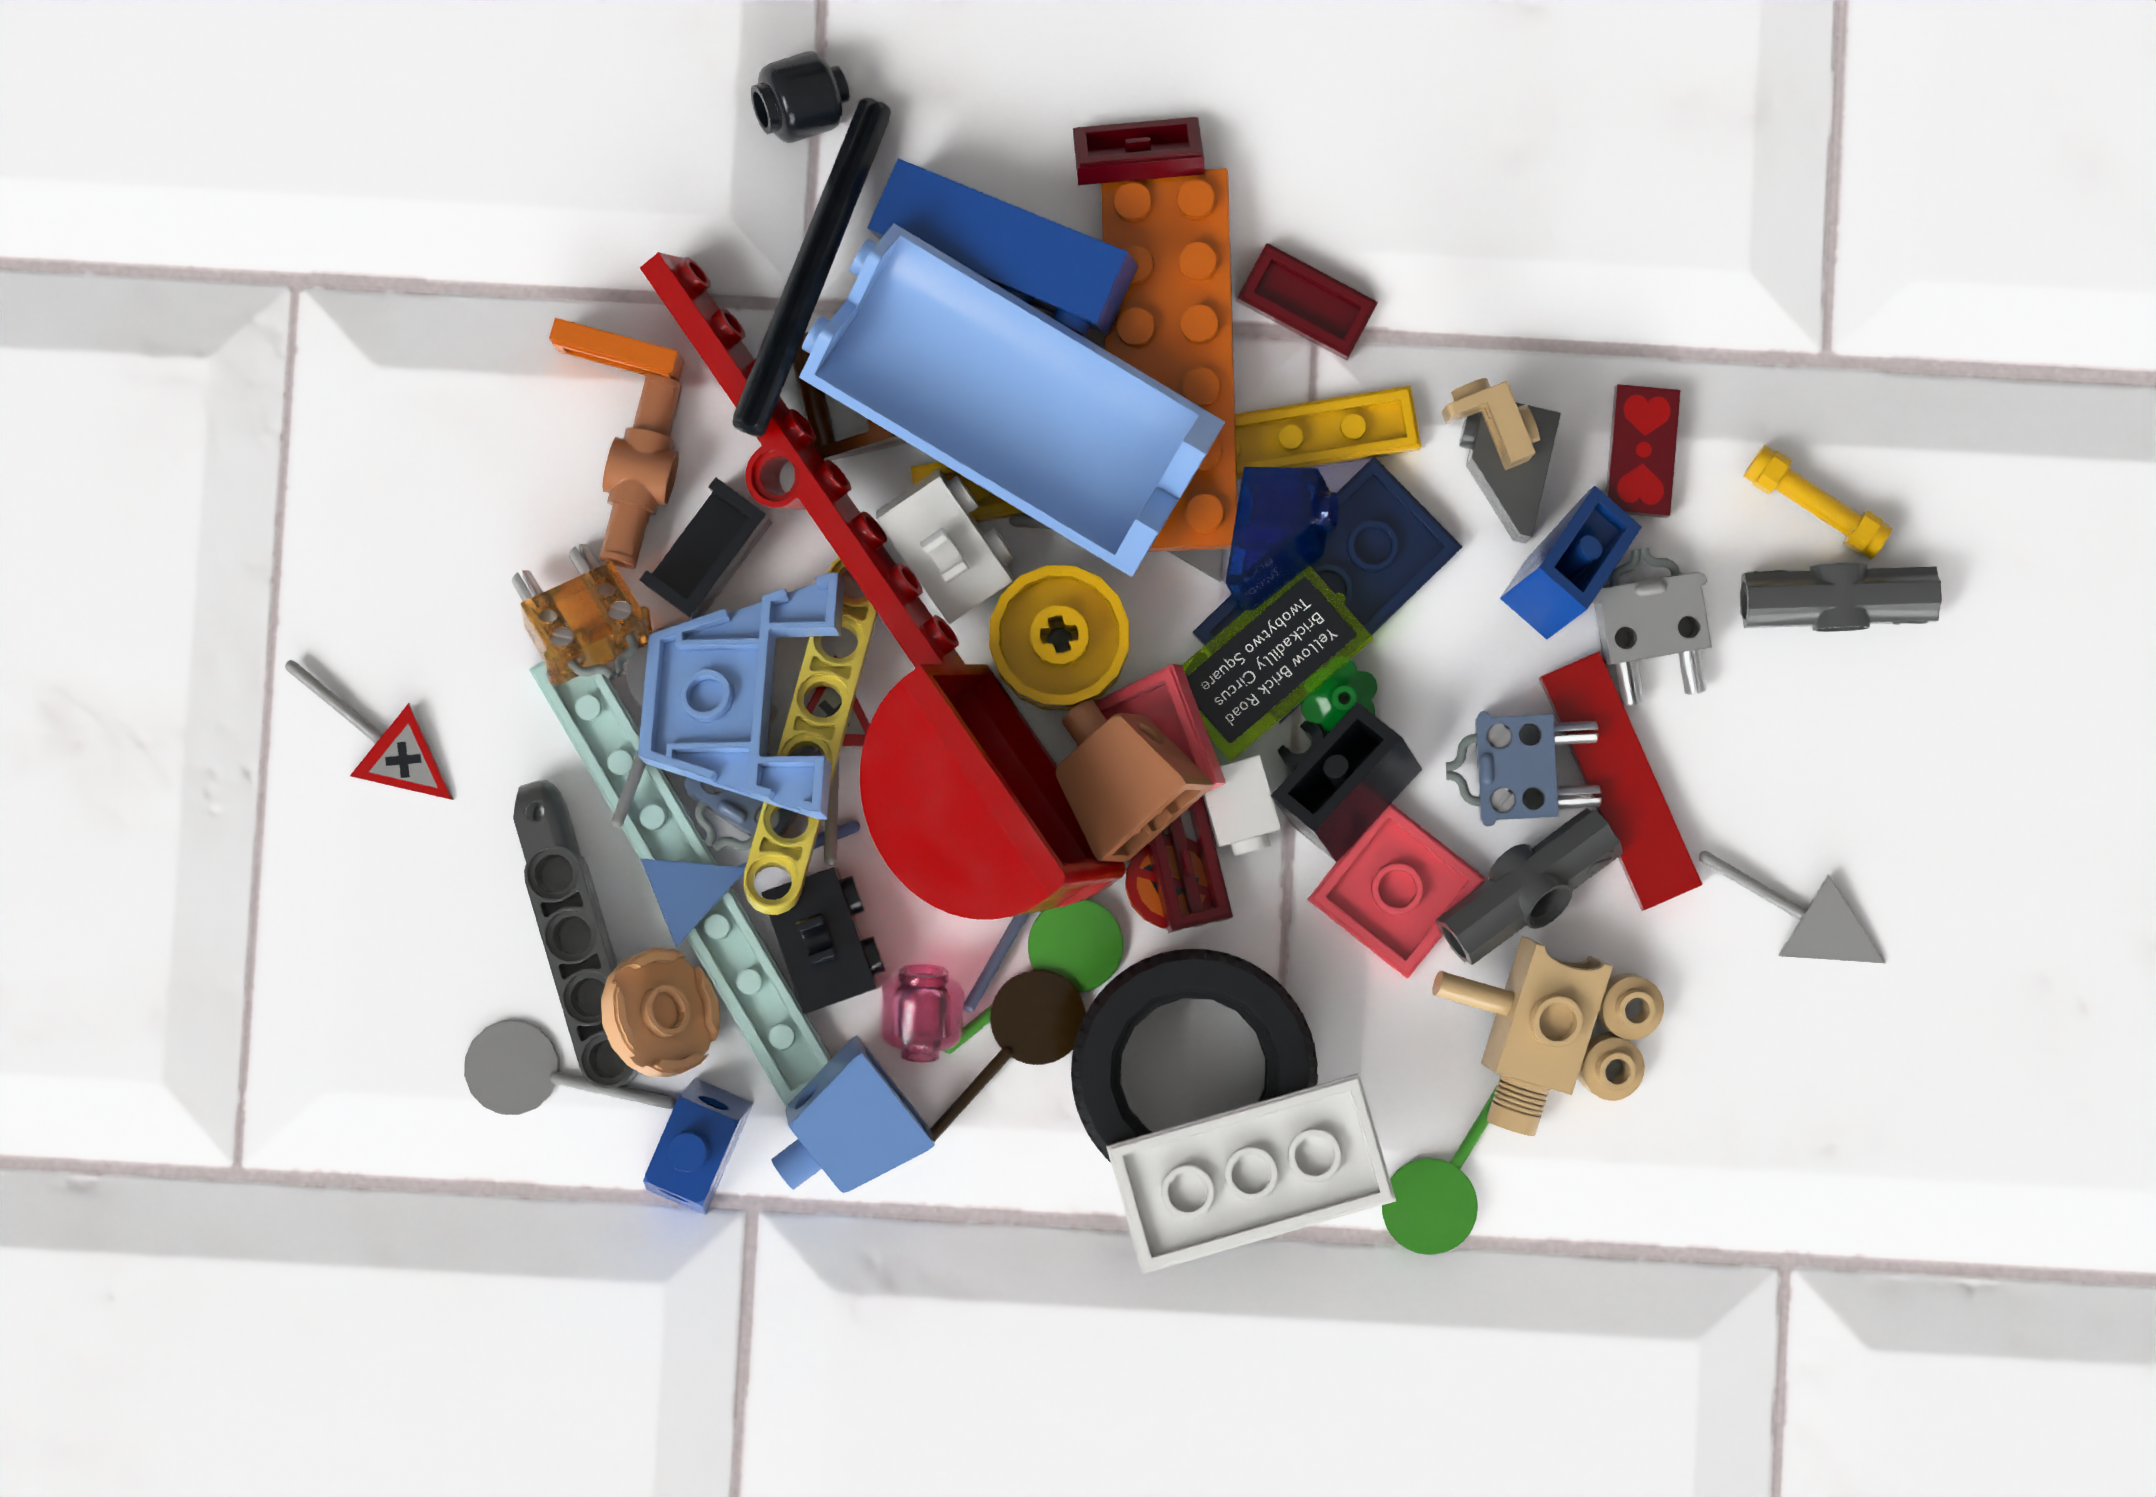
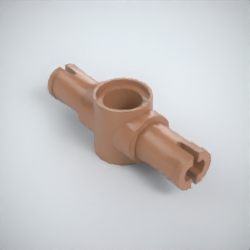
(640, 471)

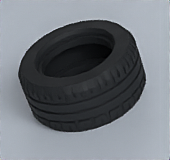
(1163, 980)

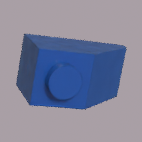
(1571, 564)

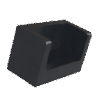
(708, 551)

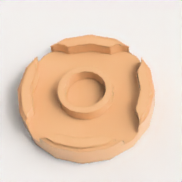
(660, 1012)

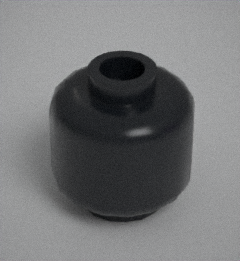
(799, 97)

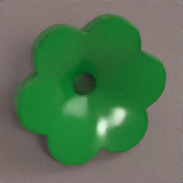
(1323, 704)

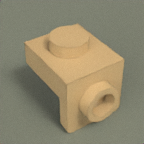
(1510, 426)

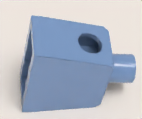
(851, 1123)

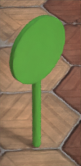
(1073, 942)
(1435, 1199)

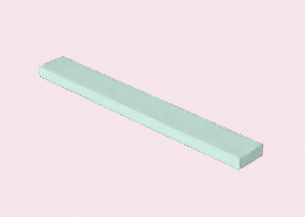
(664, 830)

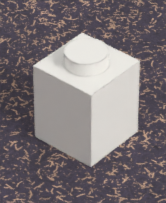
(1242, 808)

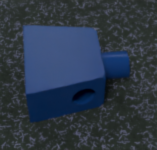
(697, 1145)

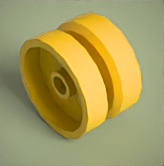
(1054, 600)

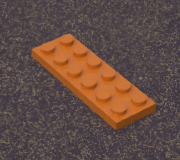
(1181, 327)

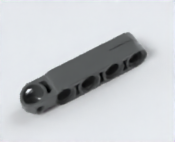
(540, 842)

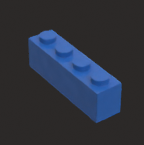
(1010, 246)

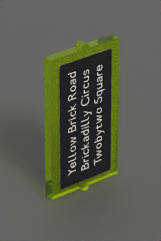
(1272, 660)

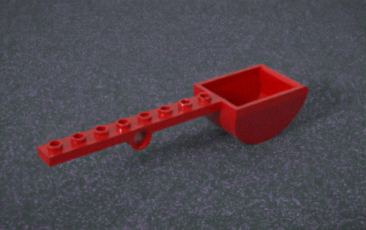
(949, 763)

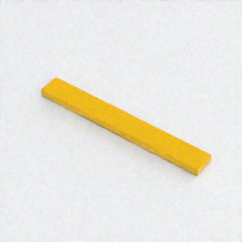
(1283, 436)

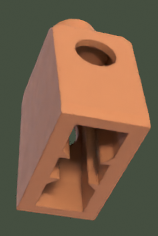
(1125, 780)

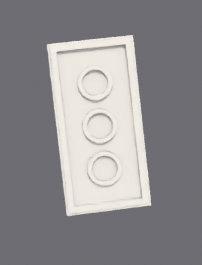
(1251, 1173)

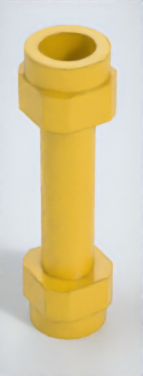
(1863, 532)

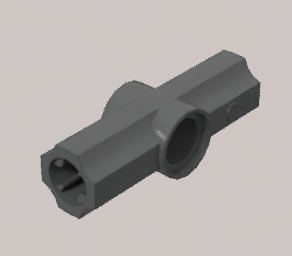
(1840, 597)
(1529, 886)

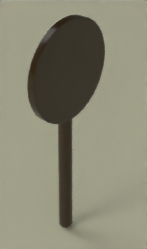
(1032, 1022)

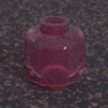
(921, 1012)

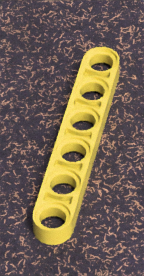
(808, 730)

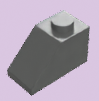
(1517, 491)

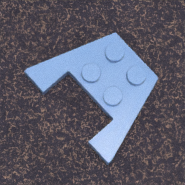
(713, 697)

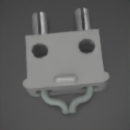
(1651, 616)

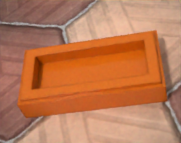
(615, 350)

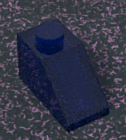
(1277, 530)

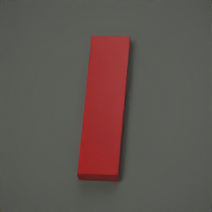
(1631, 798)

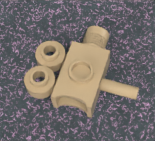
(1547, 1027)

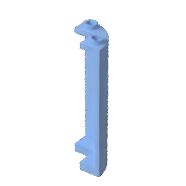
(1009, 398)

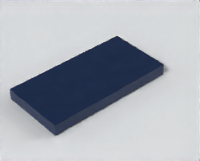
(1375, 555)

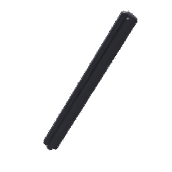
(811, 268)

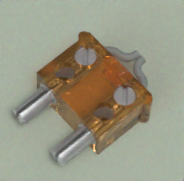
(583, 620)

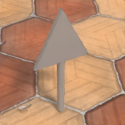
(1825, 928)

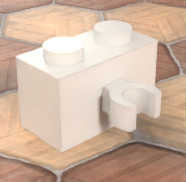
(946, 545)

